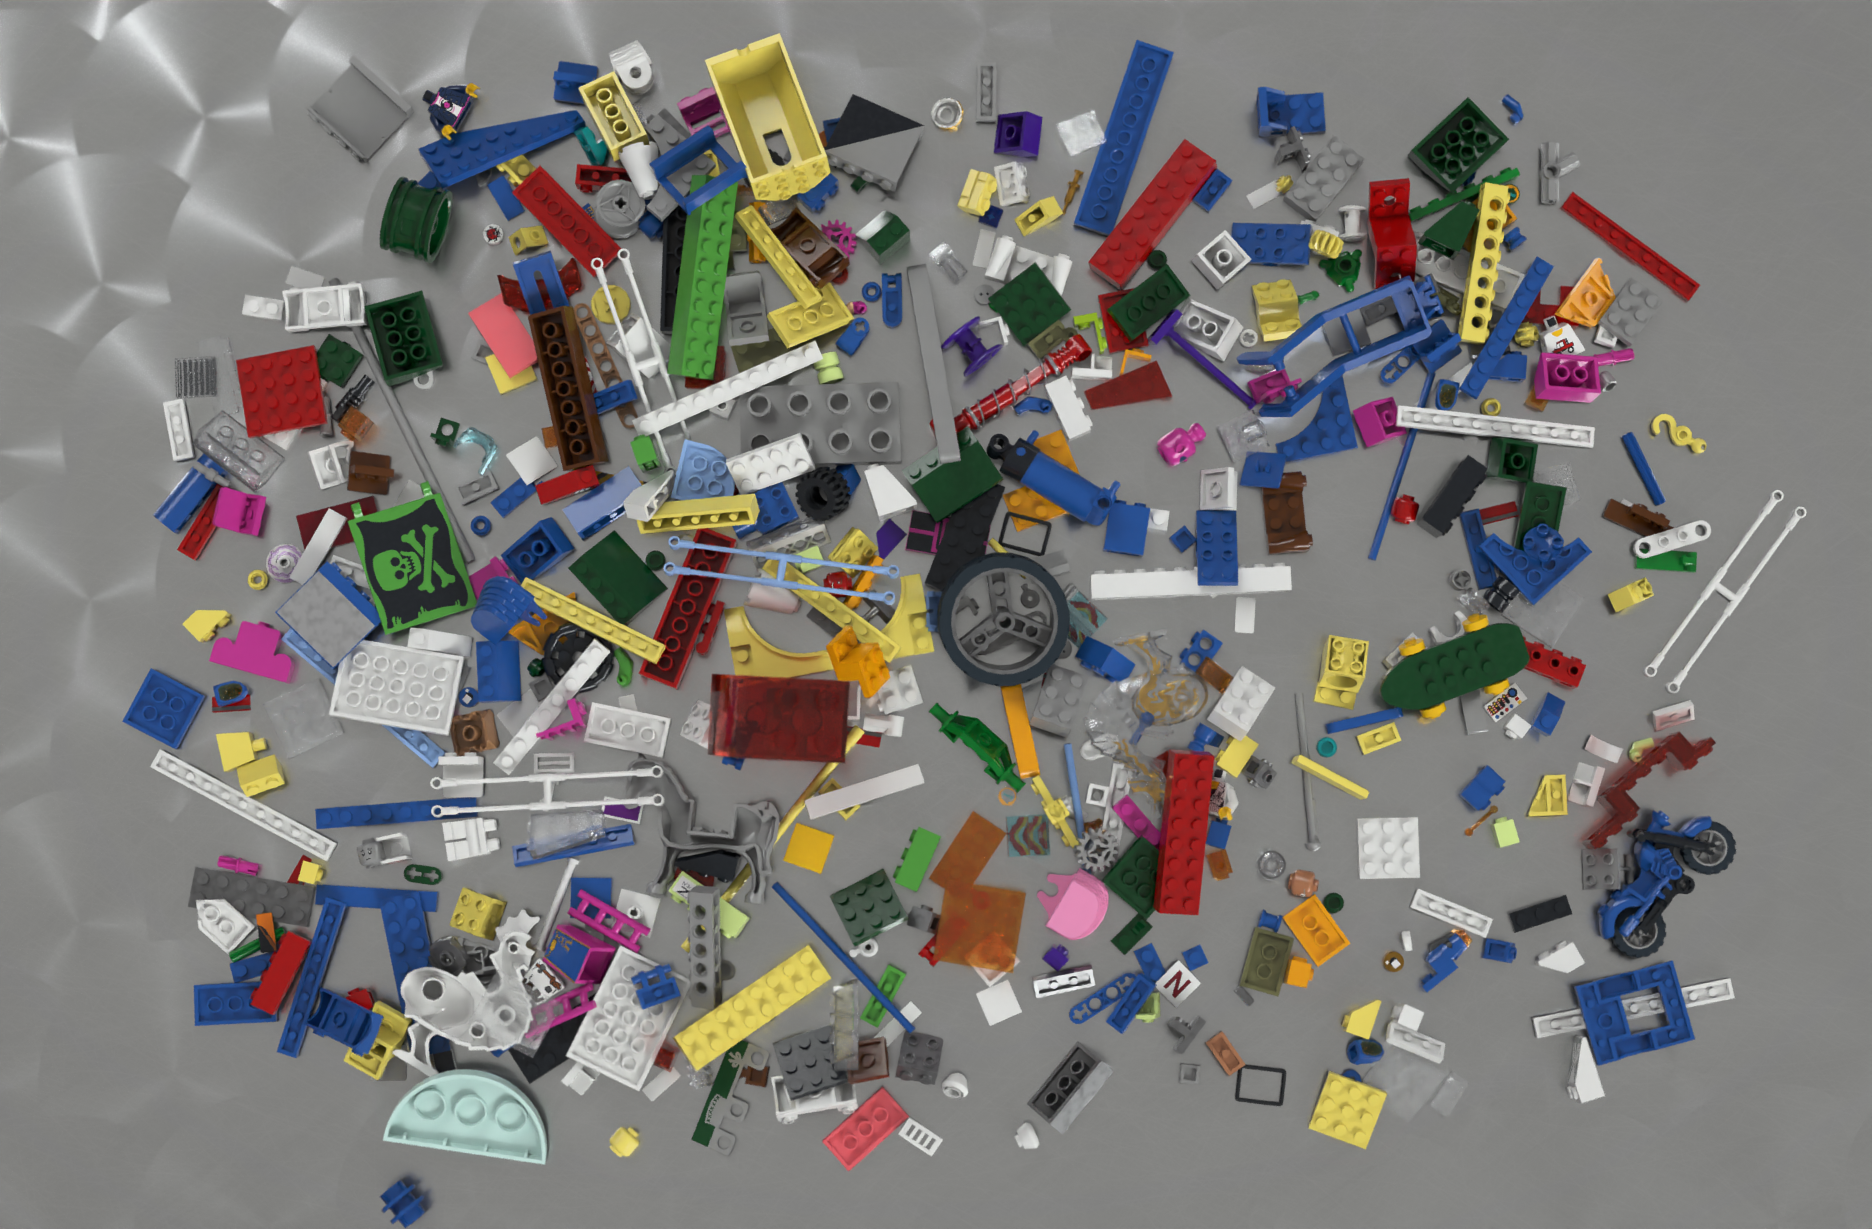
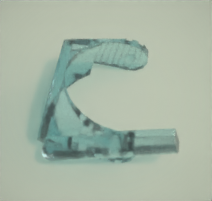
(485, 441)

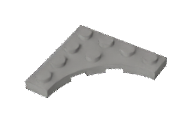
(667, 138)

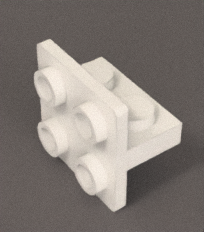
(698, 724)

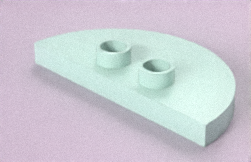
(470, 1115)

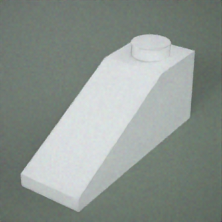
(648, 498)
(440, 642)

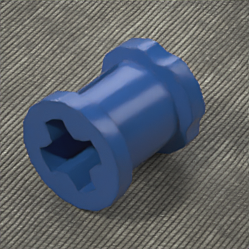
(1270, 921)

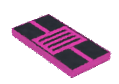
(926, 534)

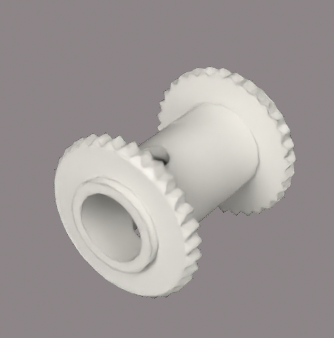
(1352, 223)

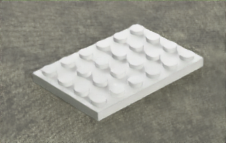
(398, 687)
(618, 1034)

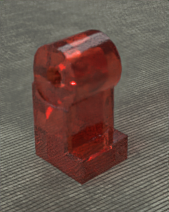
(666, 1058)

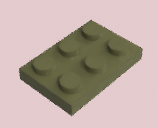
(1266, 961)

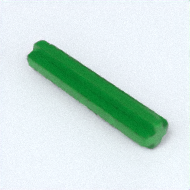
(252, 947)

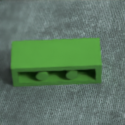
(645, 453)
(916, 858)

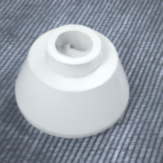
(955, 1086)
(1027, 1137)

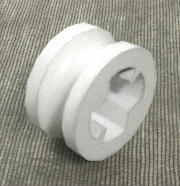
(1250, 332)

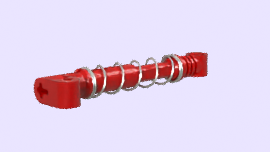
(1054, 363)

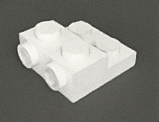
(899, 691)

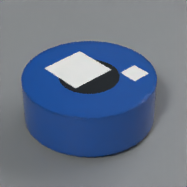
(468, 697)

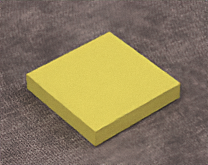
(503, 381)

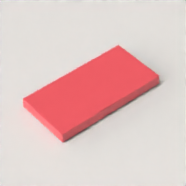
(505, 335)
(865, 1128)

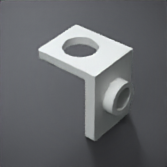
(1004, 331)

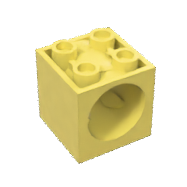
(1343, 663)

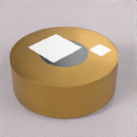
(1393, 961)

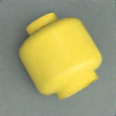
(624, 1141)

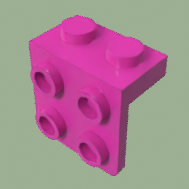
(1271, 386)
(239, 511)
(495, 568)

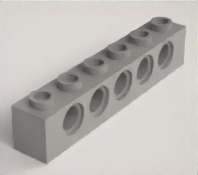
(711, 957)

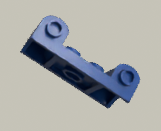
(345, 1022)

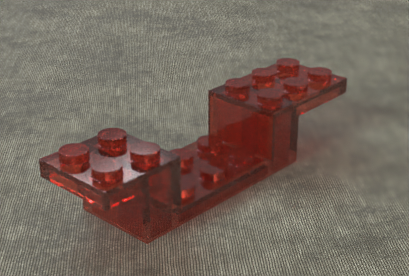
(1616, 799)

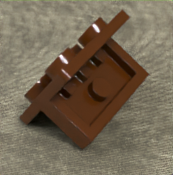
(369, 473)

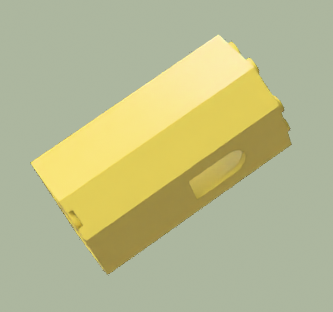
(762, 97)

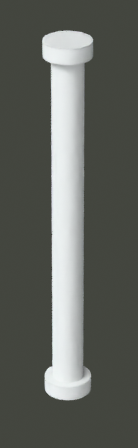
(556, 904)

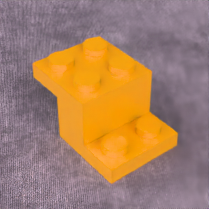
(858, 661)

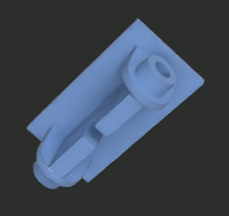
(932, 603)

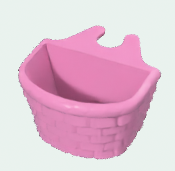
(1077, 906)

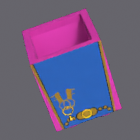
(578, 955)

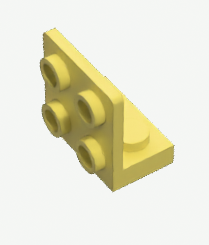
(477, 914)

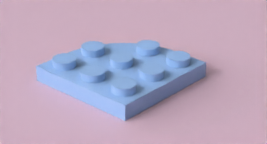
(702, 473)

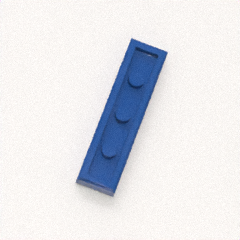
(1474, 536)

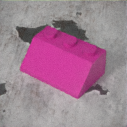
(1567, 378)

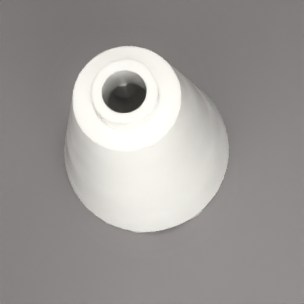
(636, 163)
(770, 597)

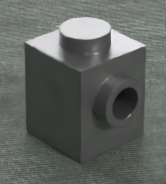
(924, 919)

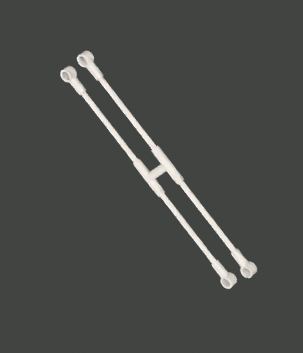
(636, 367)
(1734, 598)
(548, 804)

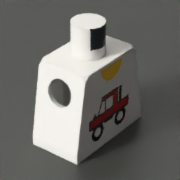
(1559, 338)

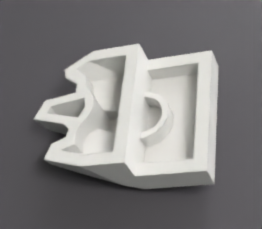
(331, 464)

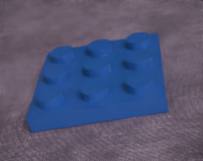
(163, 708)

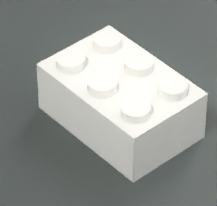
(1241, 703)

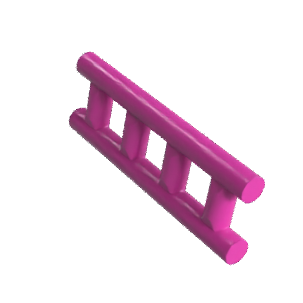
(611, 933)
(570, 1013)

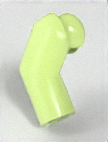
(1638, 747)

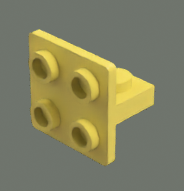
(853, 549)

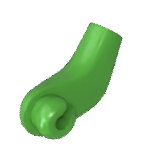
(625, 667)

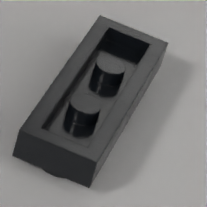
(1539, 913)

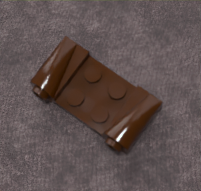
(811, 249)
(1285, 515)

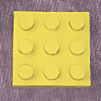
(1347, 1110)

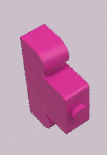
(255, 652)

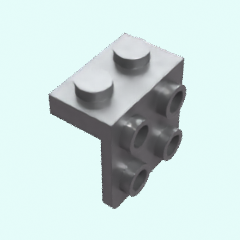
(919, 1058)

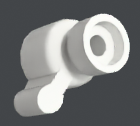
(867, 948)

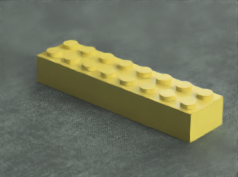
(751, 1008)

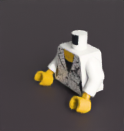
(1223, 797)

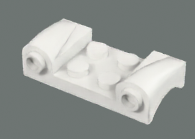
(1011, 260)
(325, 307)
(838, 1097)

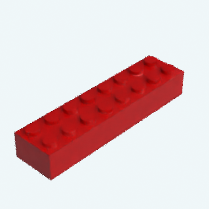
(1153, 214)
(688, 609)
(1183, 832)

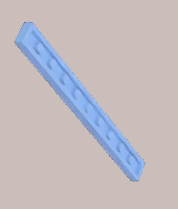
(413, 739)

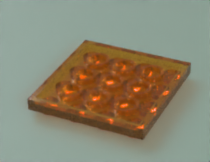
(979, 926)

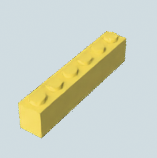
(702, 514)

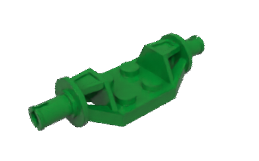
(982, 741)

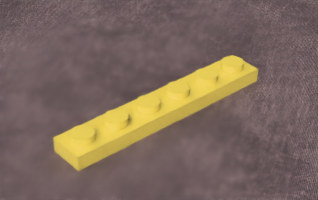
(778, 256)

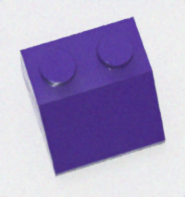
(1018, 134)

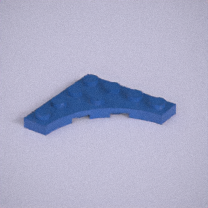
(1329, 430)
(1532, 576)

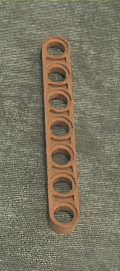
(601, 357)

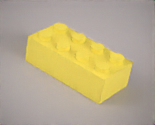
(613, 114)

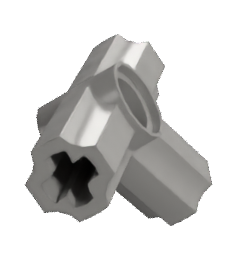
(1559, 166)

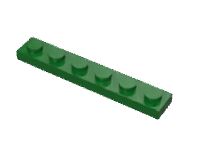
(1454, 198)

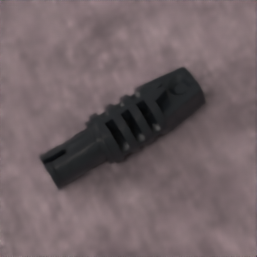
(352, 398)

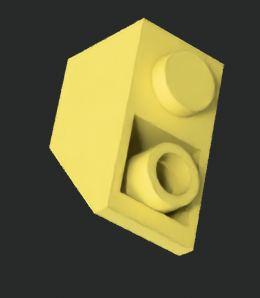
(1631, 594)
(205, 622)

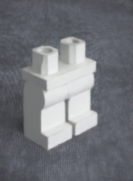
(476, 837)

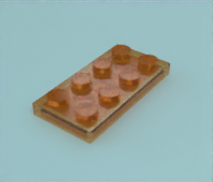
(968, 852)

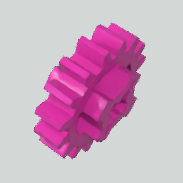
(842, 235)

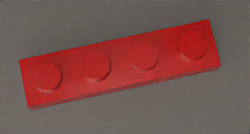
(201, 528)

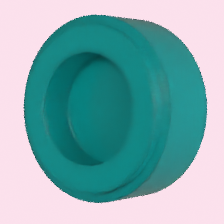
(1326, 747)

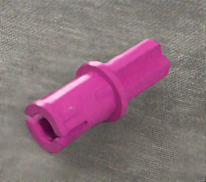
(1615, 357)
(238, 865)

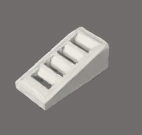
(905, 1128)

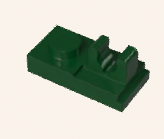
(1131, 934)

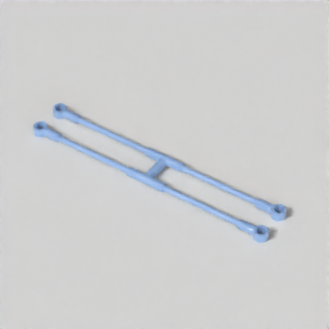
(783, 559)

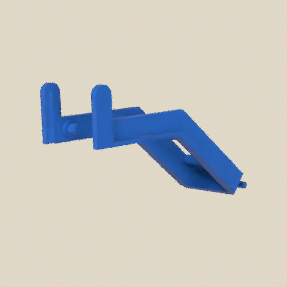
(1414, 309)

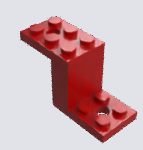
(1391, 231)

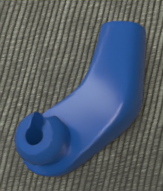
(1034, 403)

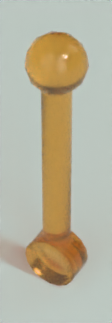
(1469, 831)

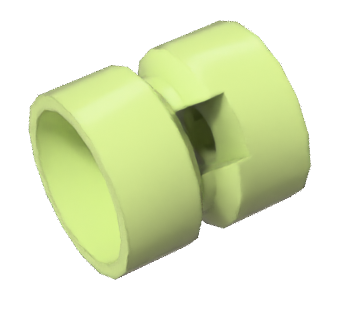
(828, 369)

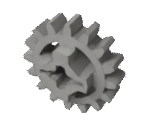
(1098, 857)

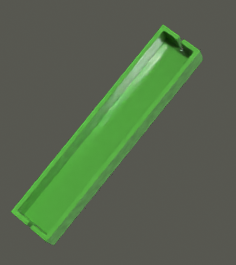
(702, 284)

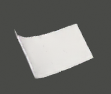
(1603, 749)

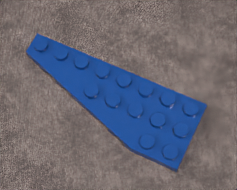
(489, 146)

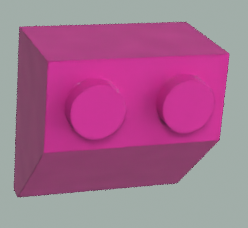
(1378, 421)

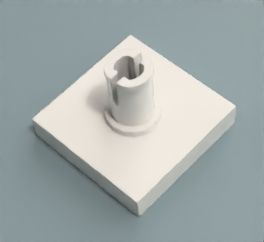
(638, 907)

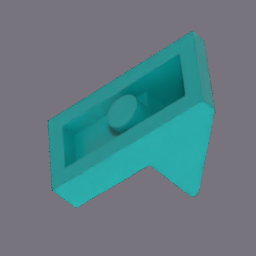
(593, 149)

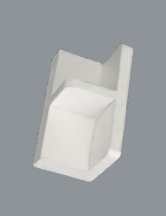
(1093, 368)
(1585, 784)
(580, 1078)

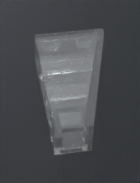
(563, 830)

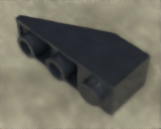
(715, 863)

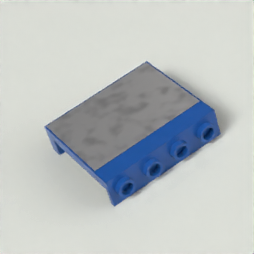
(330, 614)

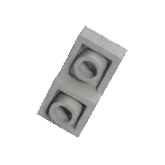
(1473, 712)

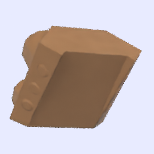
(474, 732)

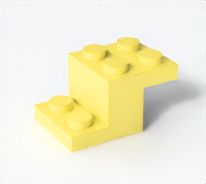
(1276, 309)
(390, 1037)

